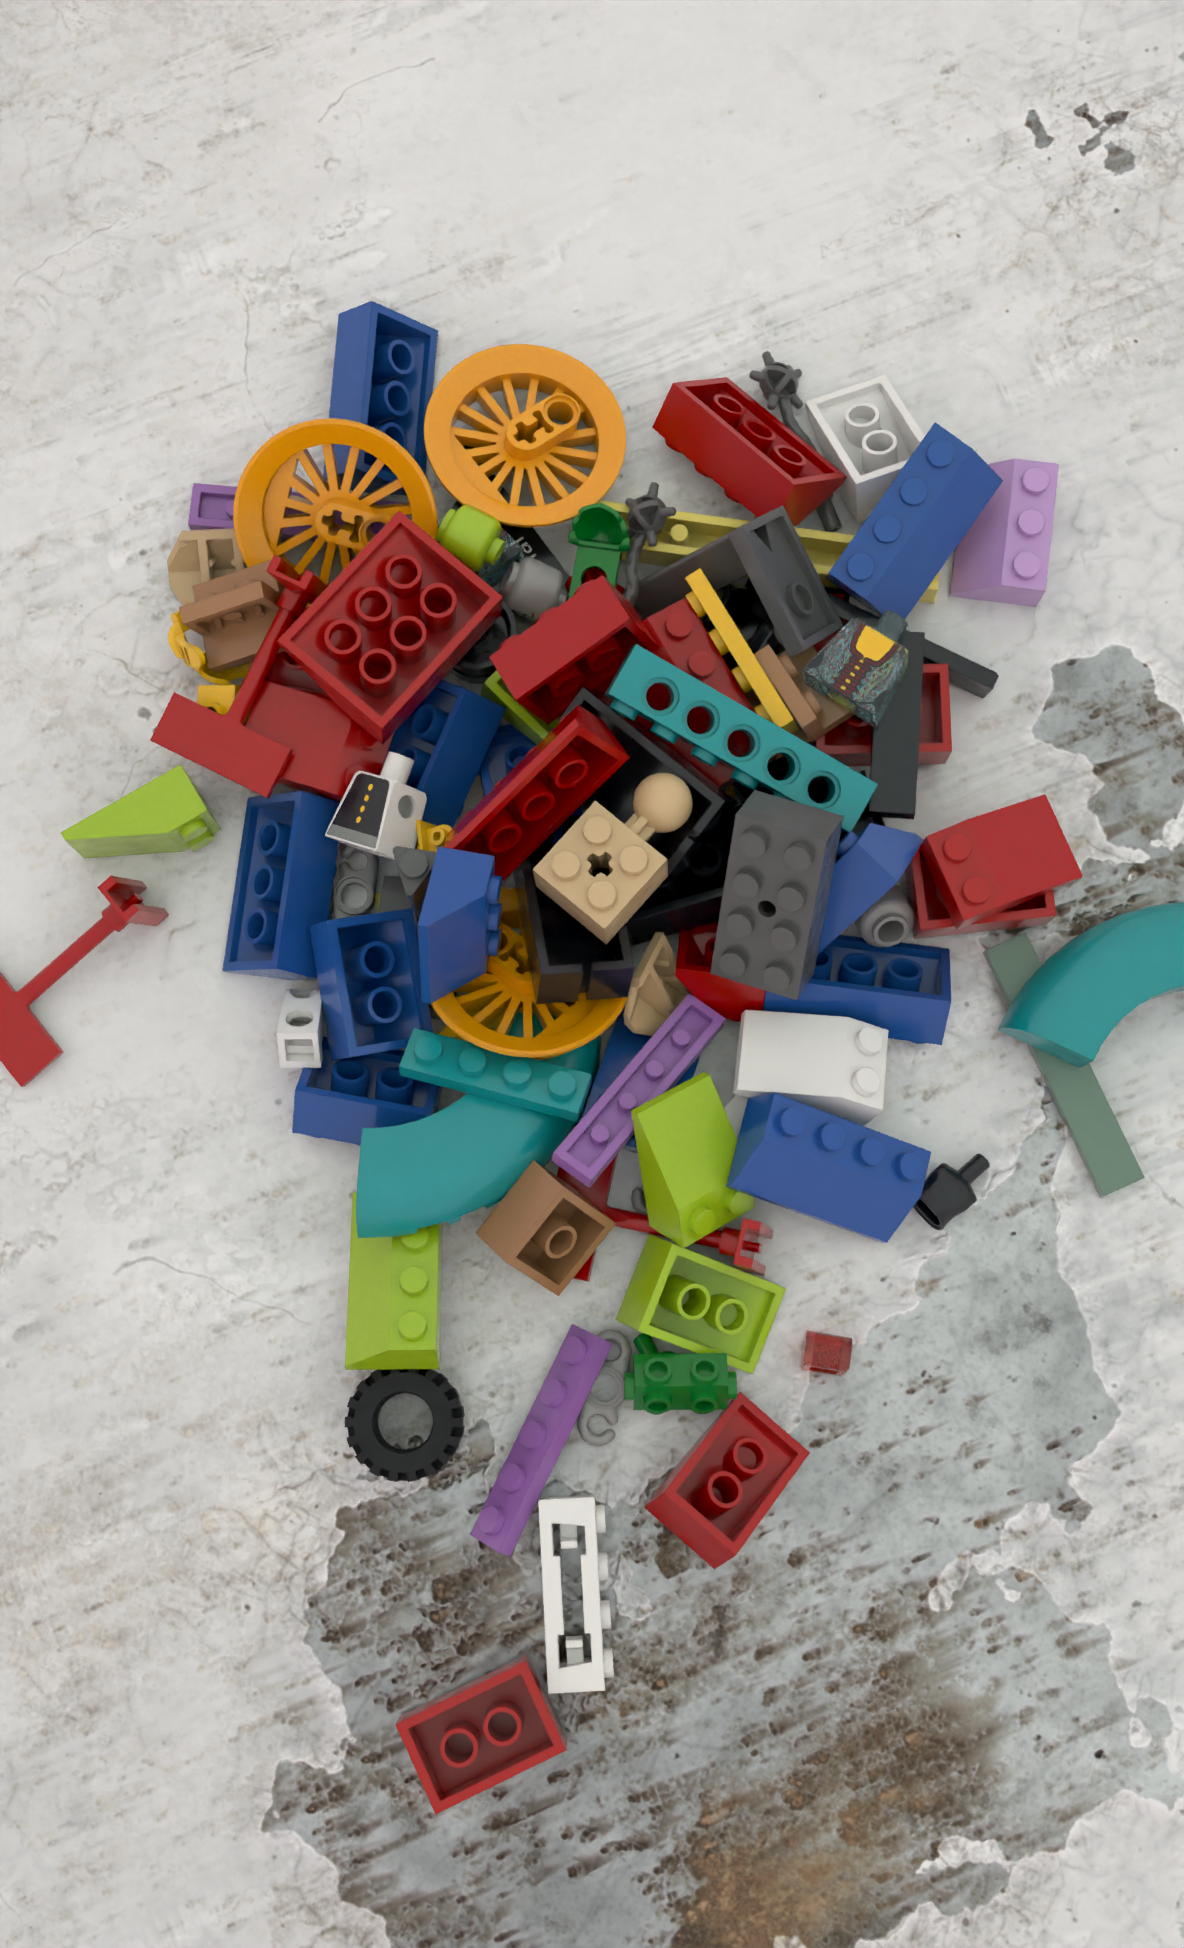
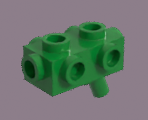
(678, 1380)

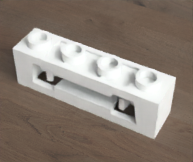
(577, 1673)

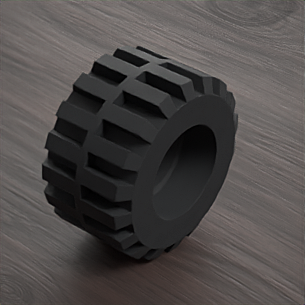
(394, 1462)

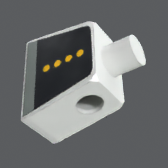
(379, 810)

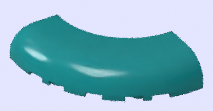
(1098, 981)
(457, 1156)

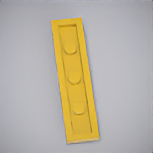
(729, 639)

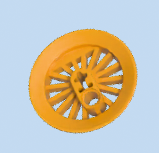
(524, 440)
(271, 473)
(509, 987)

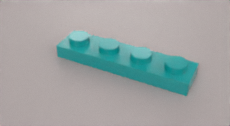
(495, 1076)

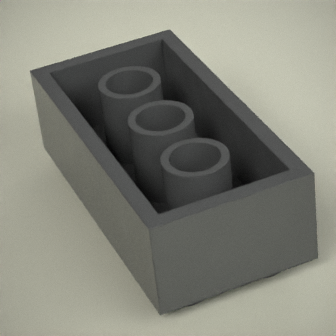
(775, 894)

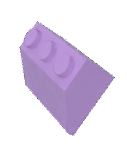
(1010, 541)

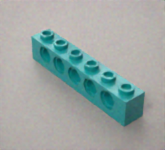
(640, 669)

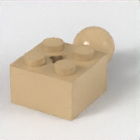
(602, 841)

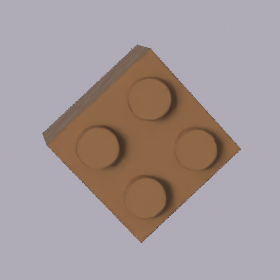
(545, 1228)

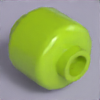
(471, 537)

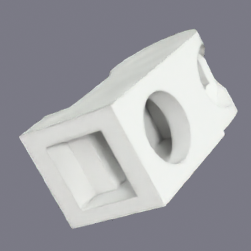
(300, 1029)

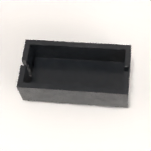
(649, 757)
(561, 950)

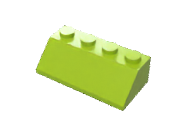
(394, 1300)

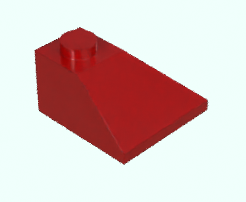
(693, 970)

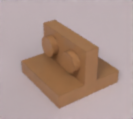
(233, 615)
(809, 708)

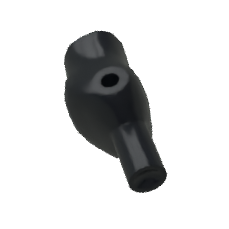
(949, 1191)

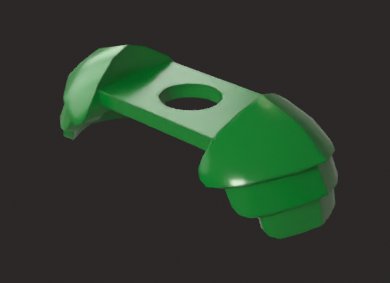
(600, 542)

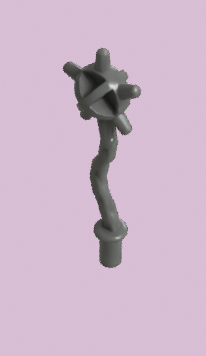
(780, 386)
(645, 521)

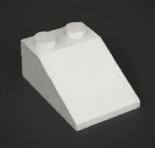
(866, 437)
(813, 1060)

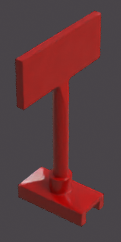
(223, 740)
(24, 1041)
(730, 1242)

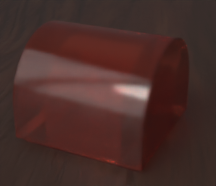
(825, 1353)

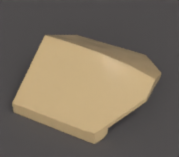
(200, 558)
(654, 989)

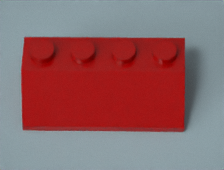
(745, 449)
(540, 791)

